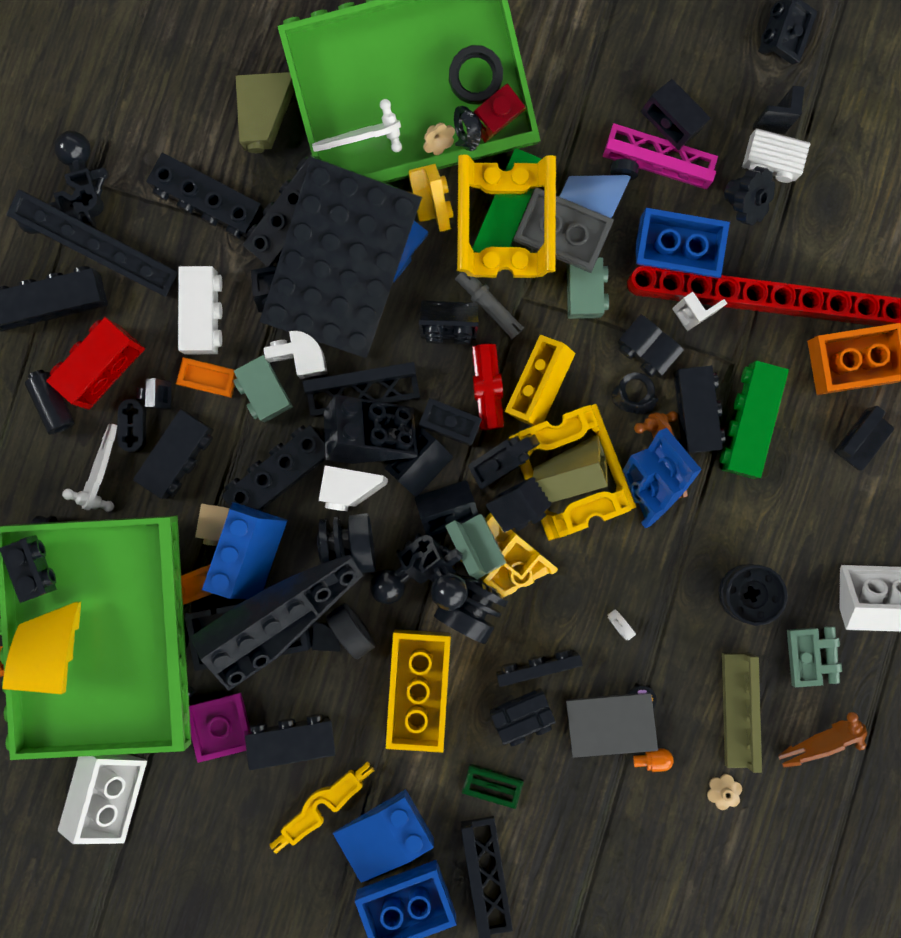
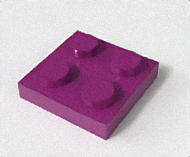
(218, 727)

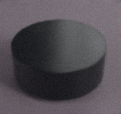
(625, 167)

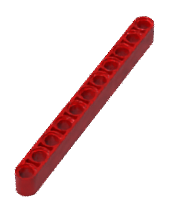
(766, 302)

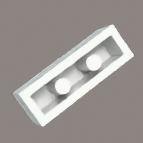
(199, 310)

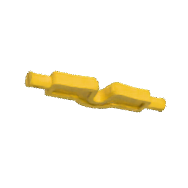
(310, 817)

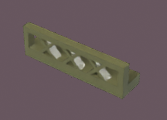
(741, 711)

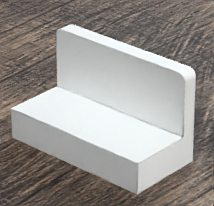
(692, 312)

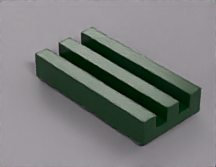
(472, 769)

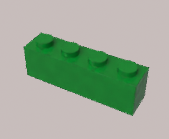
(505, 212)
(754, 419)

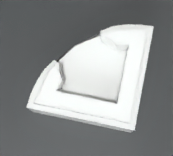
(621, 625)

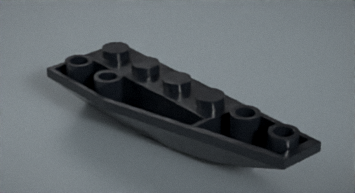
(271, 621)

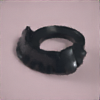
(473, 137)
(621, 400)

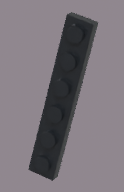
(92, 242)

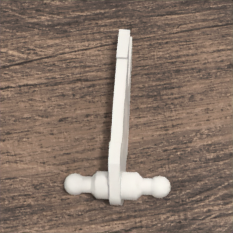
(389, 127)
(88, 497)

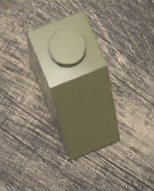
(261, 108)
(573, 471)

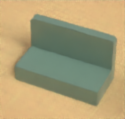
(477, 546)

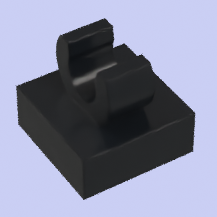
(156, 394)

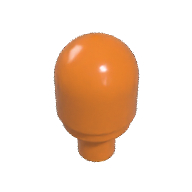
(655, 760)

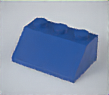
(681, 242)
(244, 553)

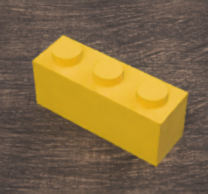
(540, 381)

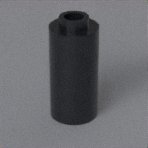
(48, 403)

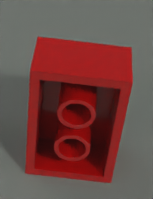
(95, 363)

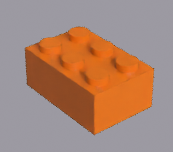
(856, 358)

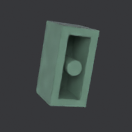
(586, 291)
(262, 389)

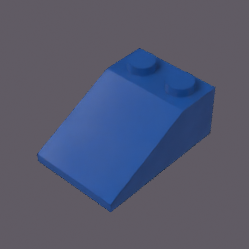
(385, 837)

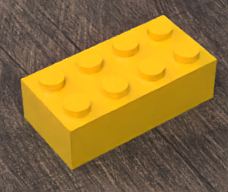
(418, 690)

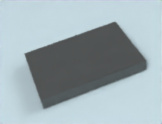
(578, 231)
(612, 725)

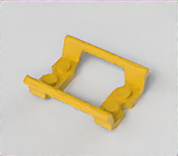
(516, 181)
(601, 504)

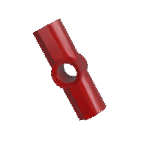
(488, 386)

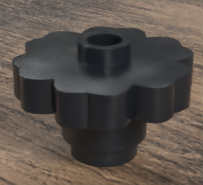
(751, 195)

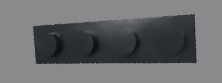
(51, 298)

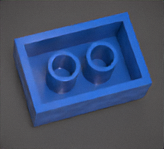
(407, 904)

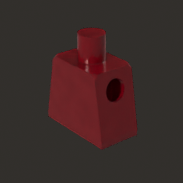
(499, 111)

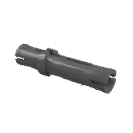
(481, 294)

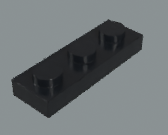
(538, 667)

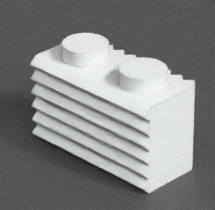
(778, 153)

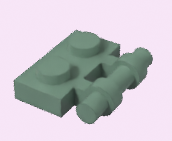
(806, 658)

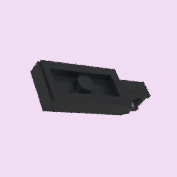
(502, 460)

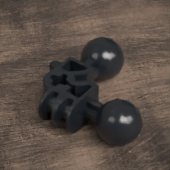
(74, 150)
(423, 561)

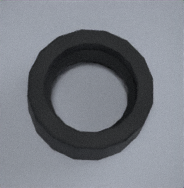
(467, 53)
(350, 631)

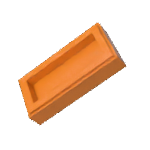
(206, 377)

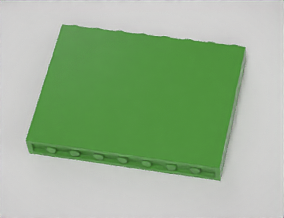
(403, 54)
(129, 649)

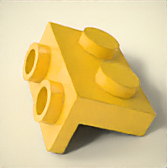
(432, 187)

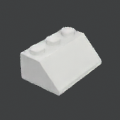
(348, 487)
(870, 597)
(101, 799)

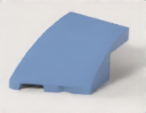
(596, 192)

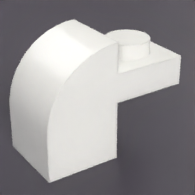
(304, 349)

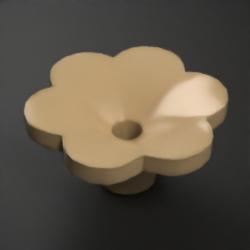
(438, 138)
(720, 787)

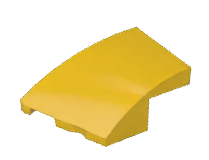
(522, 562)
(42, 652)

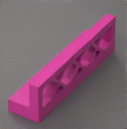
(657, 161)

